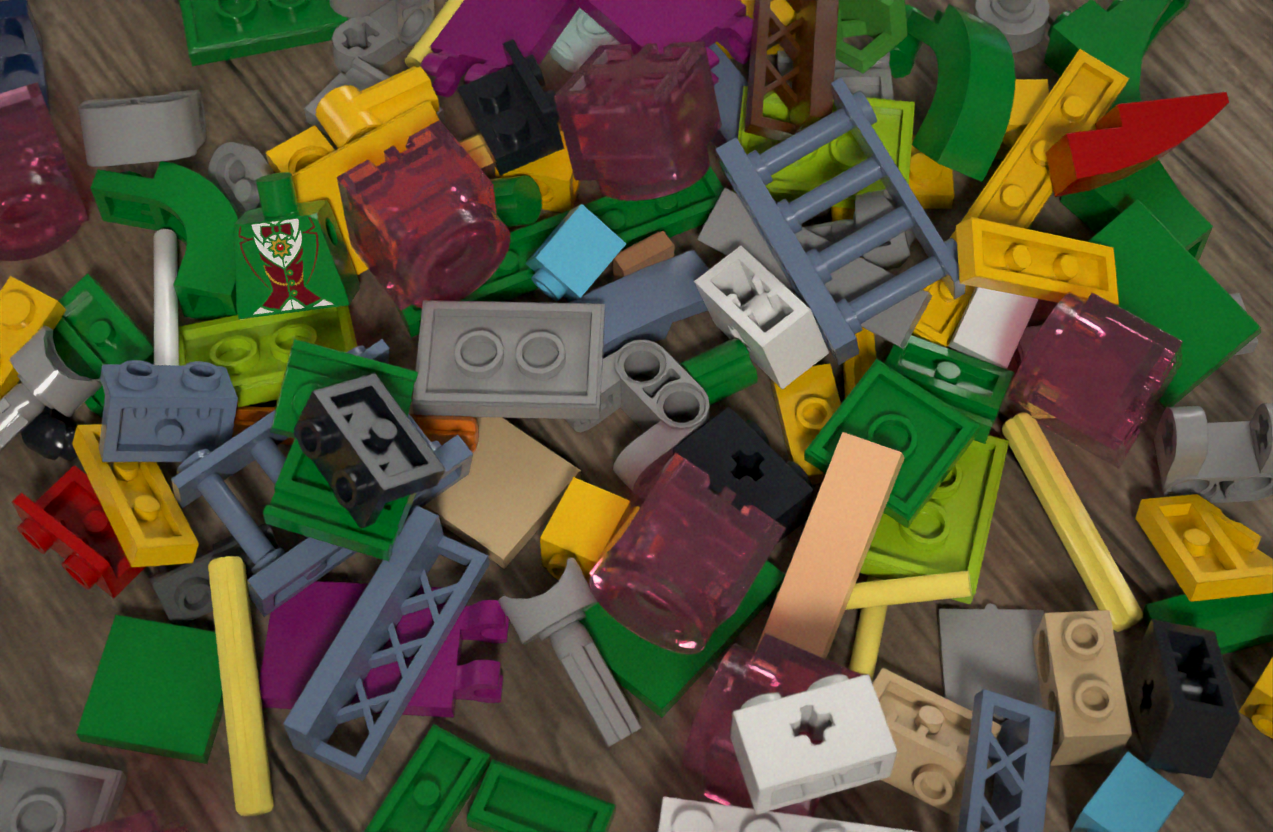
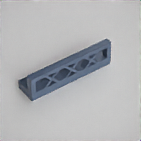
(365, 634)
(1018, 762)

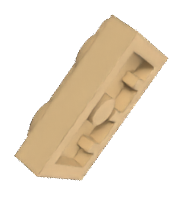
(929, 741)

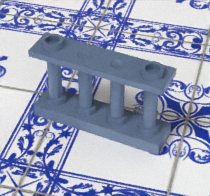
(812, 270)
(277, 573)

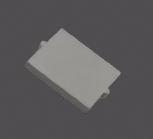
(989, 652)

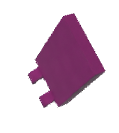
(676, 21)
(476, 35)
(311, 620)

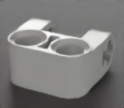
(384, 24)
(142, 128)
(649, 406)
(1215, 459)

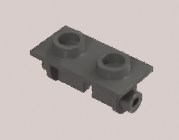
(186, 587)

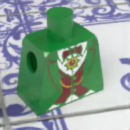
(290, 254)

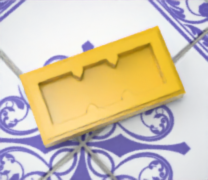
(804, 411)

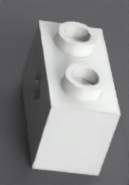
(763, 315)
(787, 767)

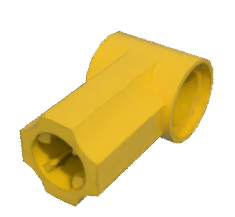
(351, 113)

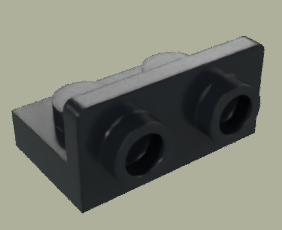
(513, 112)
(365, 447)

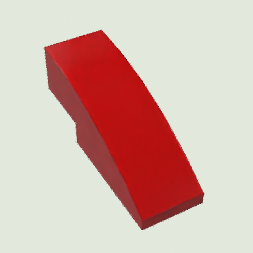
(1128, 140)

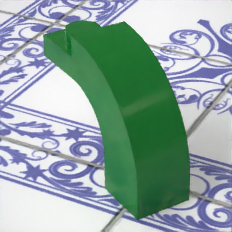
(971, 91)
(198, 216)

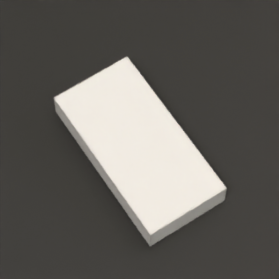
(992, 325)

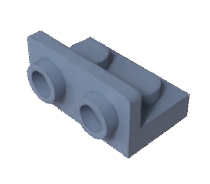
(164, 411)

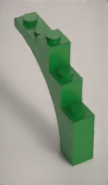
(1121, 41)

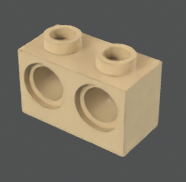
(1083, 686)

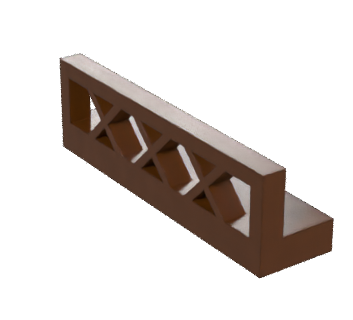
(813, 66)

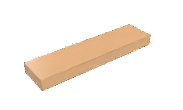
(834, 544)

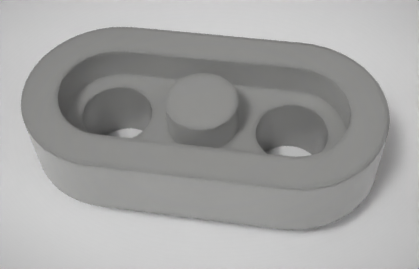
(235, 172)

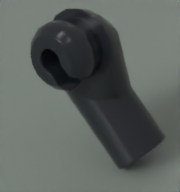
(50, 437)

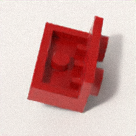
(78, 530)

